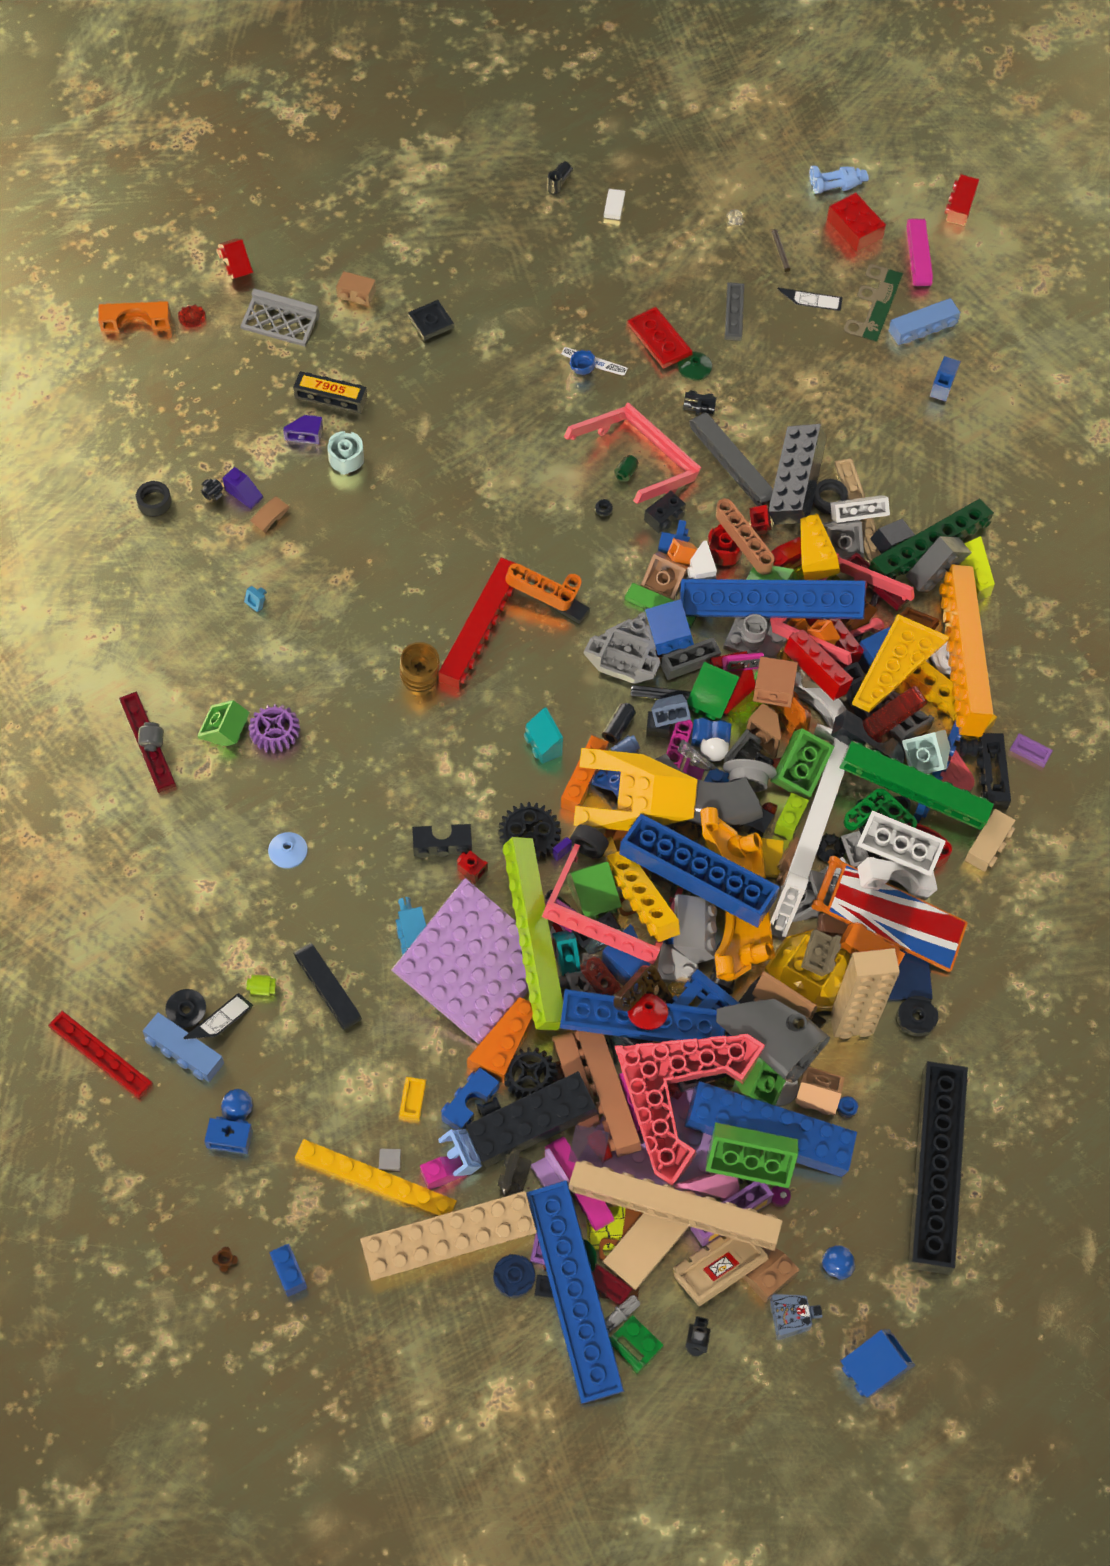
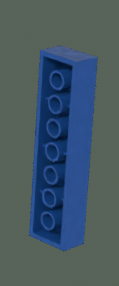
(699, 870)
(819, 1142)

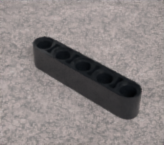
(327, 986)

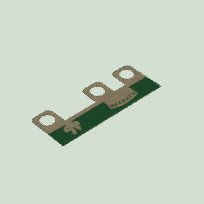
(881, 303)

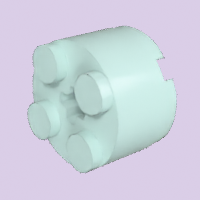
(345, 452)

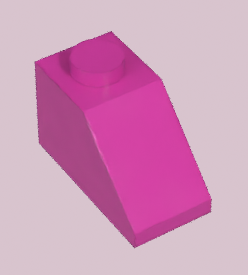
(440, 1171)

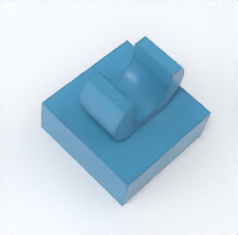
(255, 598)

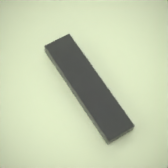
(734, 311)

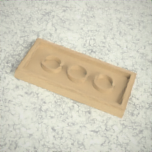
(643, 1248)

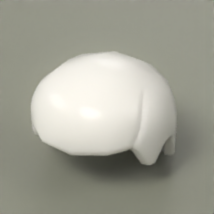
(714, 749)

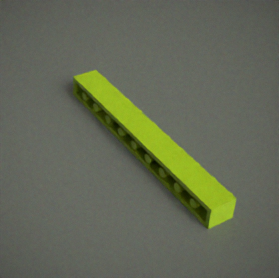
(534, 933)

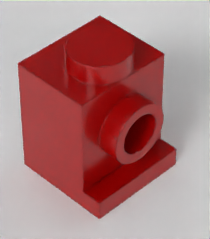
(757, 516)
(472, 872)

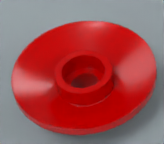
(649, 1018)

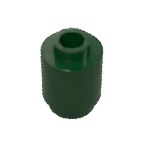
(626, 468)

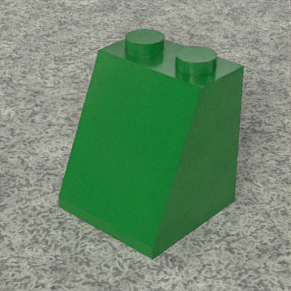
(712, 691)

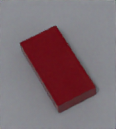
(610, 1285)

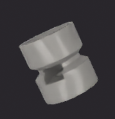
(754, 631)

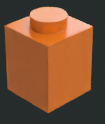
(681, 551)

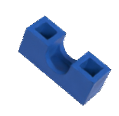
(479, 1086)

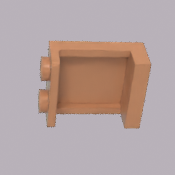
(775, 681)

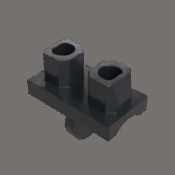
(699, 402)
(698, 1337)

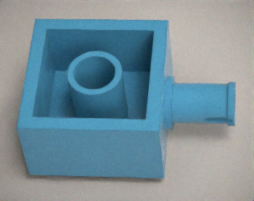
(409, 924)

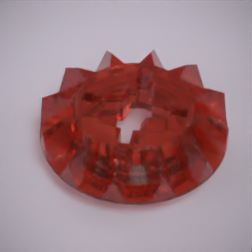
(187, 321)

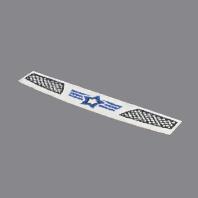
(600, 363)

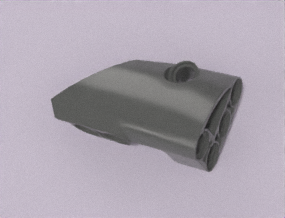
(772, 1023)

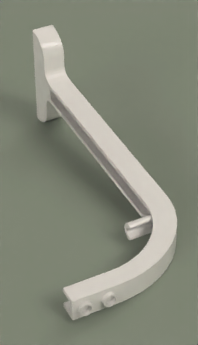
(819, 812)

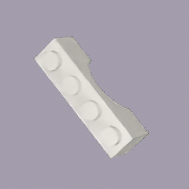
(877, 872)

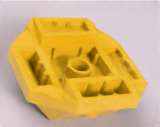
(815, 988)

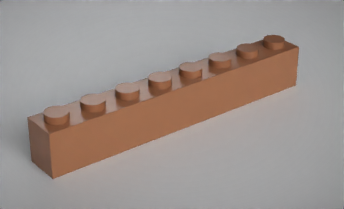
(609, 1093)

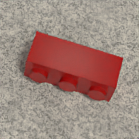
(961, 199)

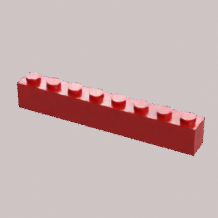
(477, 627)

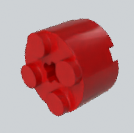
(722, 547)

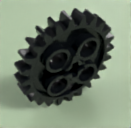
(516, 821)

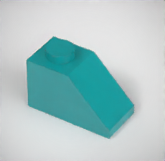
(566, 952)

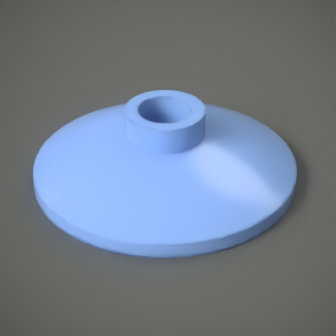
(287, 857)

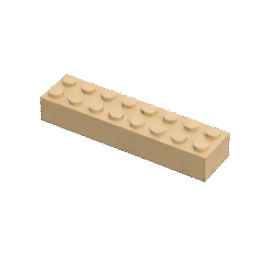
(864, 993)
(447, 1235)

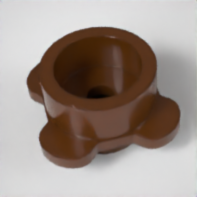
(224, 1253)

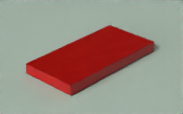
(659, 337)

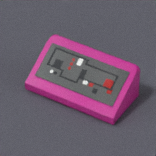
(741, 662)

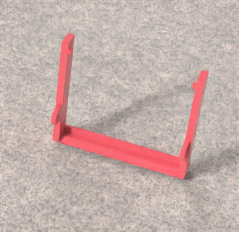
(652, 433)
(860, 574)
(595, 929)

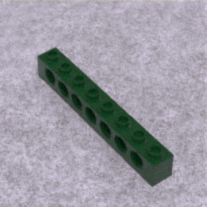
(906, 554)

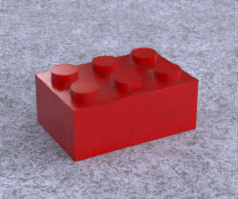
(856, 222)

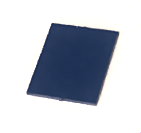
(913, 979)

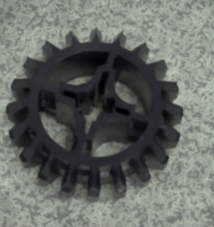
(536, 1069)

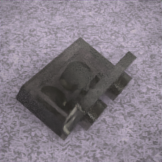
(515, 1175)

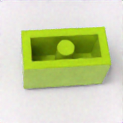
(791, 816)

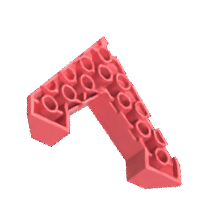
(653, 1066)

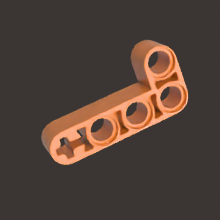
(542, 583)

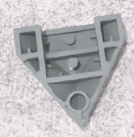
(625, 651)

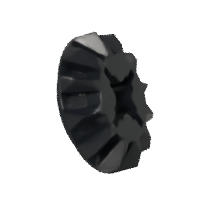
(830, 839)

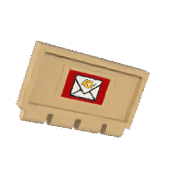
(718, 1267)

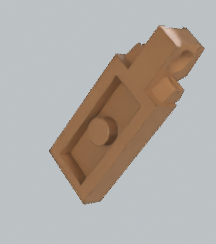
(786, 860)

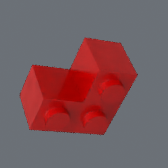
(236, 258)

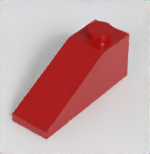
(787, 553)

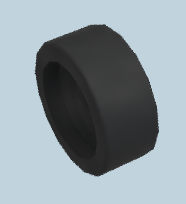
(828, 484)
(151, 487)
(591, 841)

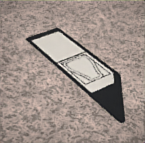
(813, 299)
(221, 1018)

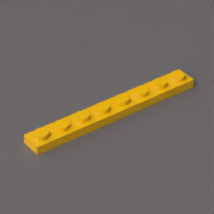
(374, 1179)

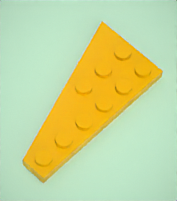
(901, 653)

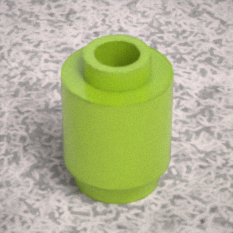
(261, 985)

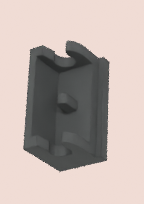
(745, 747)

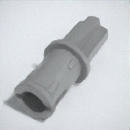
(621, 1312)

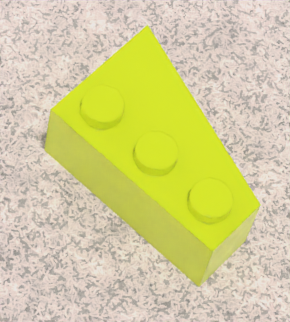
(982, 572)

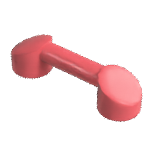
(875, 625)

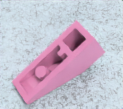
(711, 1185)

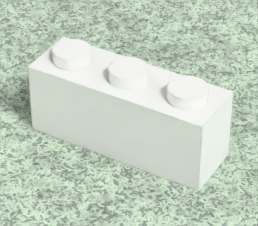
(860, 508)

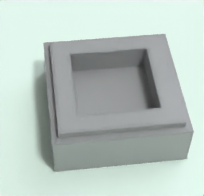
(389, 1159)

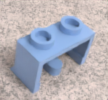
(464, 1148)

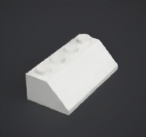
(901, 843)

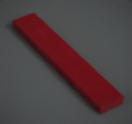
(154, 760)

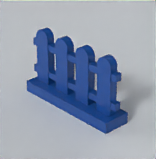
(707, 991)

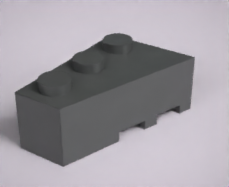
(937, 562)
(912, 726)

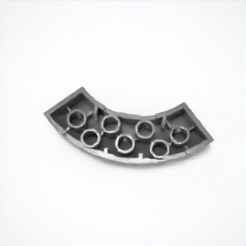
(733, 799)

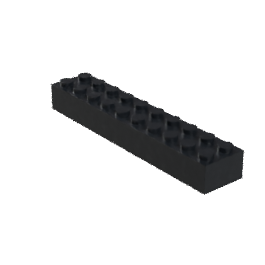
(938, 1168)

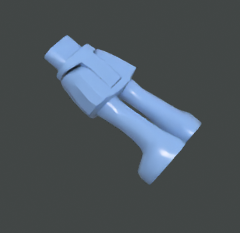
(847, 178)

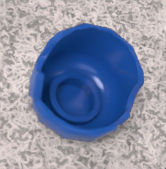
(583, 362)
(236, 1105)
(838, 1262)

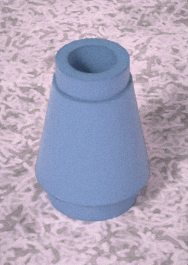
(628, 745)

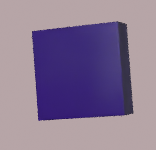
(562, 848)

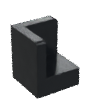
(653, 731)

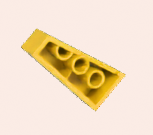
(817, 551)

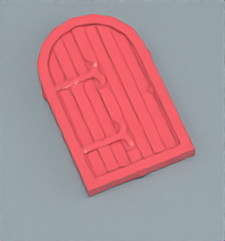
(958, 773)

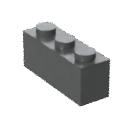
(689, 658)

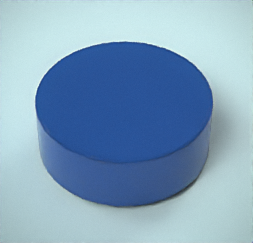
(847, 1107)

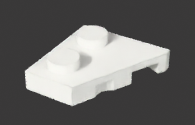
(674, 966)

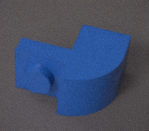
(667, 538)

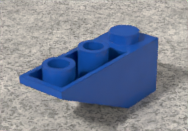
(945, 378)

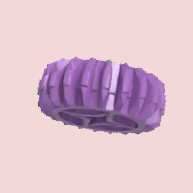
(277, 737)

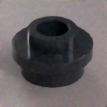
(603, 503)

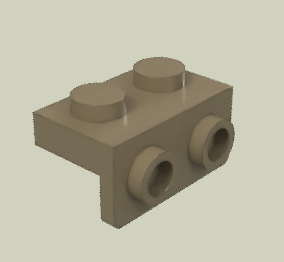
(821, 953)

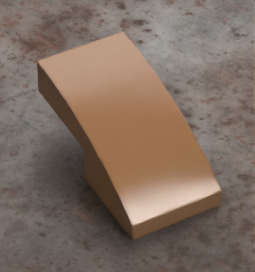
(269, 513)

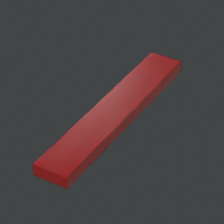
(100, 1054)

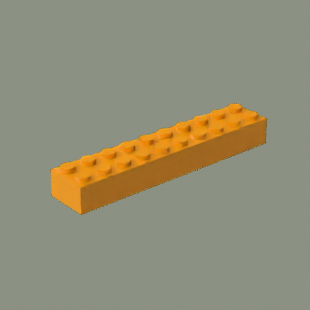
(966, 651)

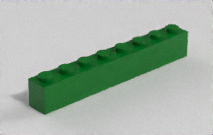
(916, 785)

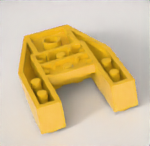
(644, 789)

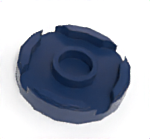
(514, 1275)

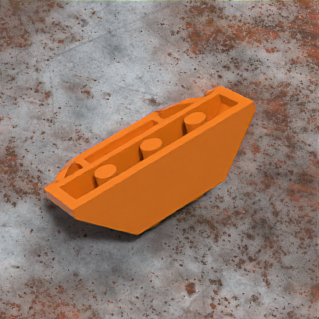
(794, 717)

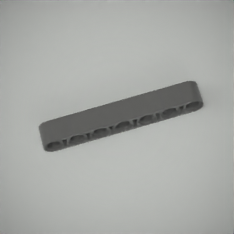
(731, 459)

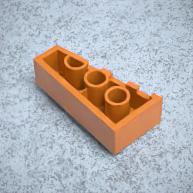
(503, 1041)

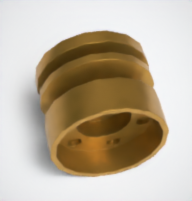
(419, 657)

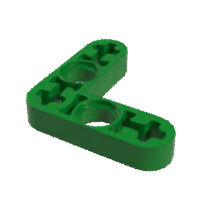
(882, 806)

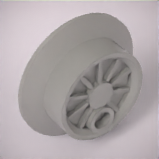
(755, 771)

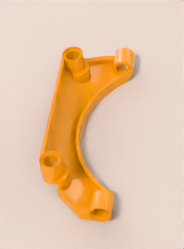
(741, 941)

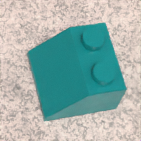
(544, 737)

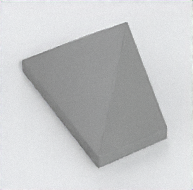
(854, 854)

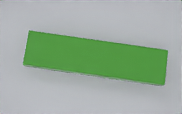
(647, 599)

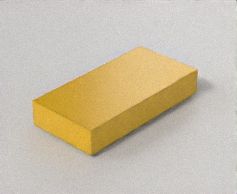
(412, 1098)

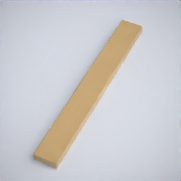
(849, 477)

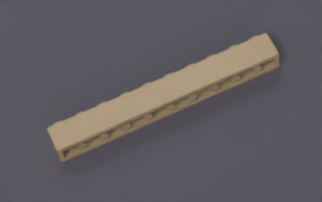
(675, 1205)

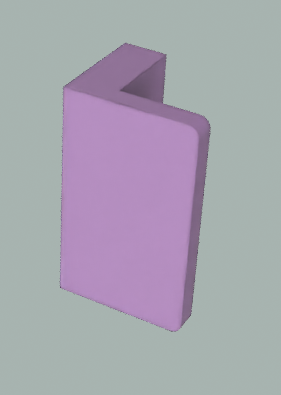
(548, 1170)

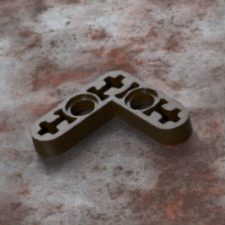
(645, 985)

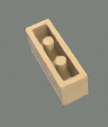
(991, 840)

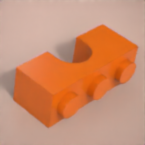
(821, 629)

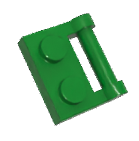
(640, 1339)

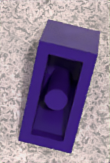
(304, 429)
(241, 487)

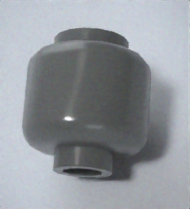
(150, 736)

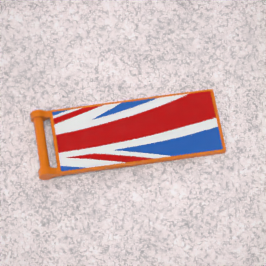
(894, 915)

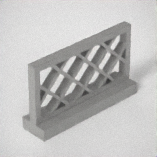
(283, 304)

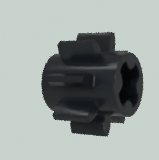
(211, 489)

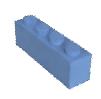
(924, 321)
(187, 1052)

